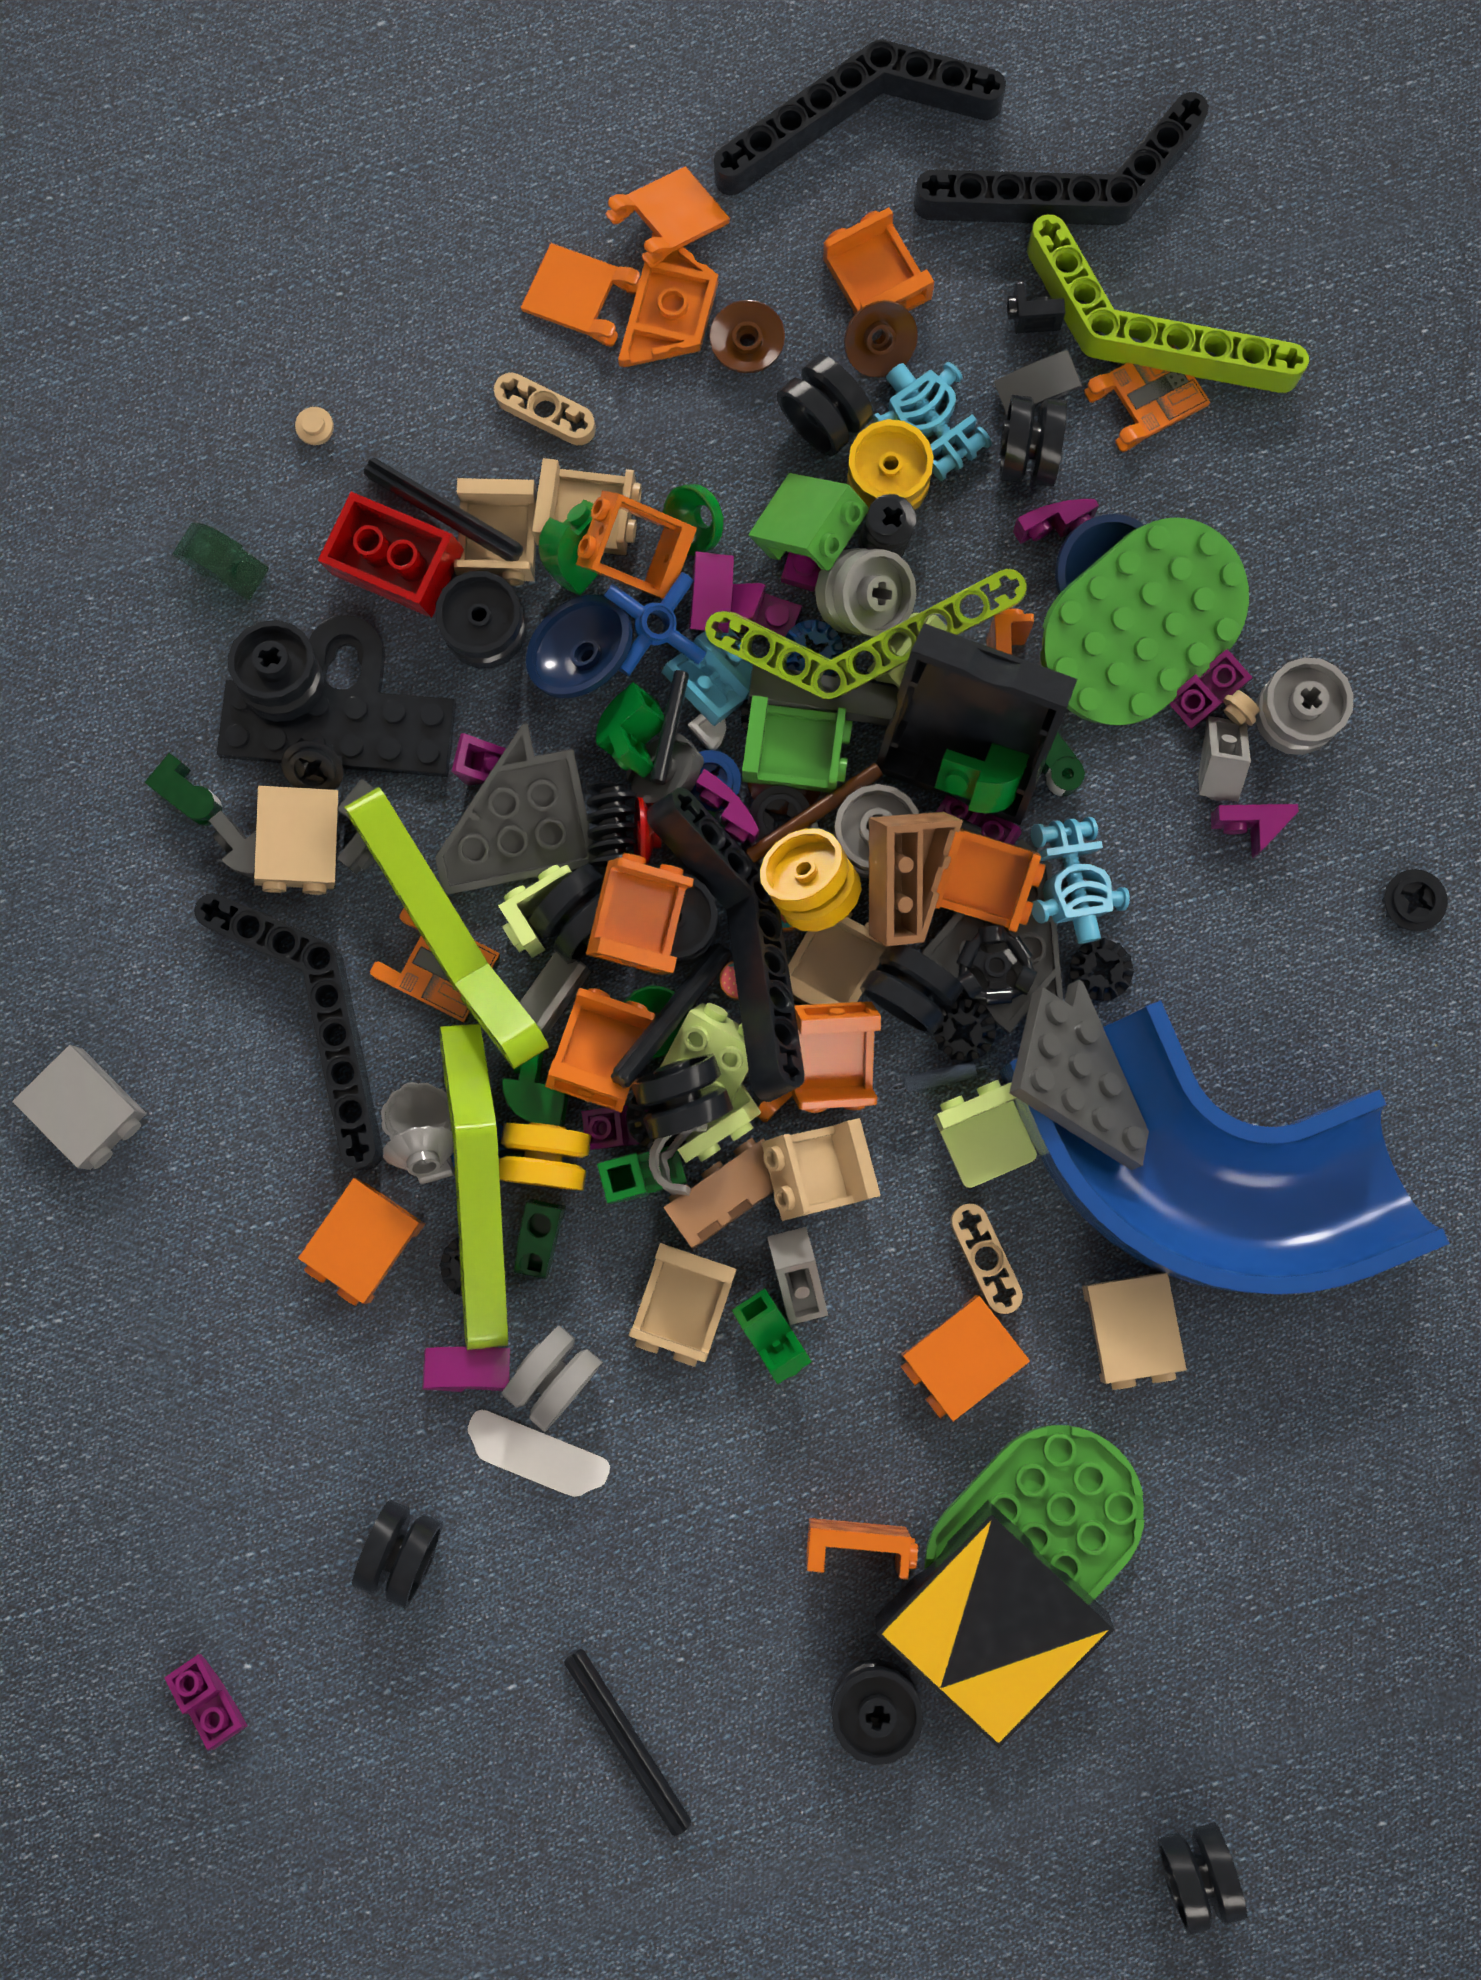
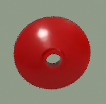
(645, 836)

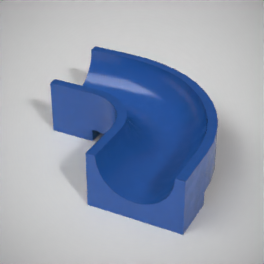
(1236, 1198)

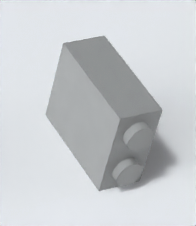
(80, 1108)

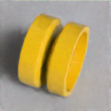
(890, 460)
(810, 879)
(544, 1153)

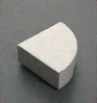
(709, 735)

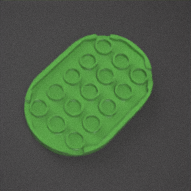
(1146, 619)
(1066, 1495)

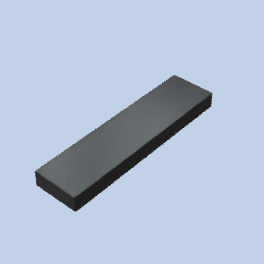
(865, 704)

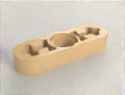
(516, 406)
(1007, 1282)

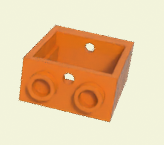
(667, 559)

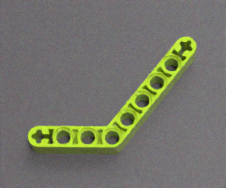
(1054, 248)
(879, 645)
(444, 931)
(476, 1186)

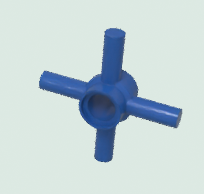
(665, 612)

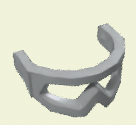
(660, 1159)

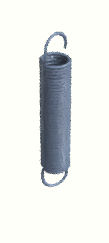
(939, 1077)

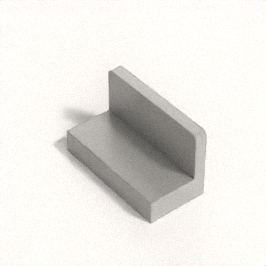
(553, 991)

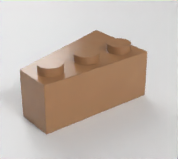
(905, 873)
(722, 1194)

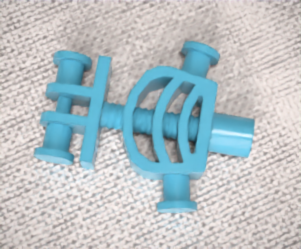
(913, 407)
(1068, 844)

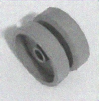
(866, 592)
(1304, 706)
(853, 816)
(548, 1374)

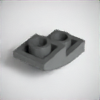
(1040, 380)

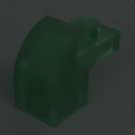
(221, 558)

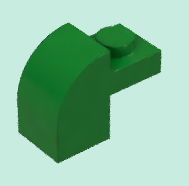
(559, 548)
(627, 726)
(987, 784)
(531, 1098)
(632, 1178)
(771, 1336)

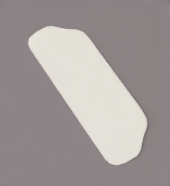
(536, 1455)

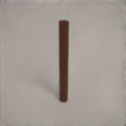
(815, 811)

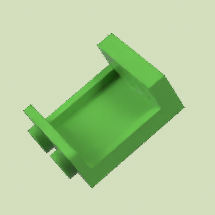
(809, 519)
(795, 747)

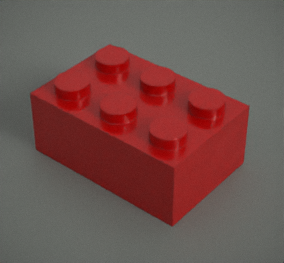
(390, 554)

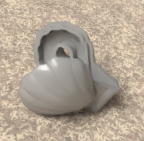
(419, 1132)

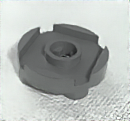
(682, 772)

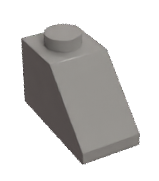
(1223, 760)
(797, 1275)

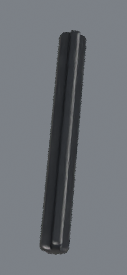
(443, 510)
(670, 1016)
(628, 1742)

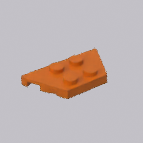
(669, 310)

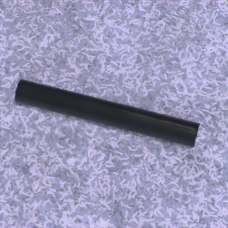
(669, 727)

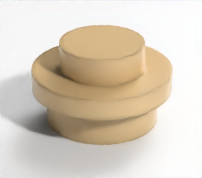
(314, 426)
(1240, 708)

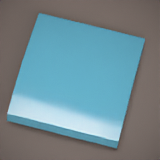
(717, 683)

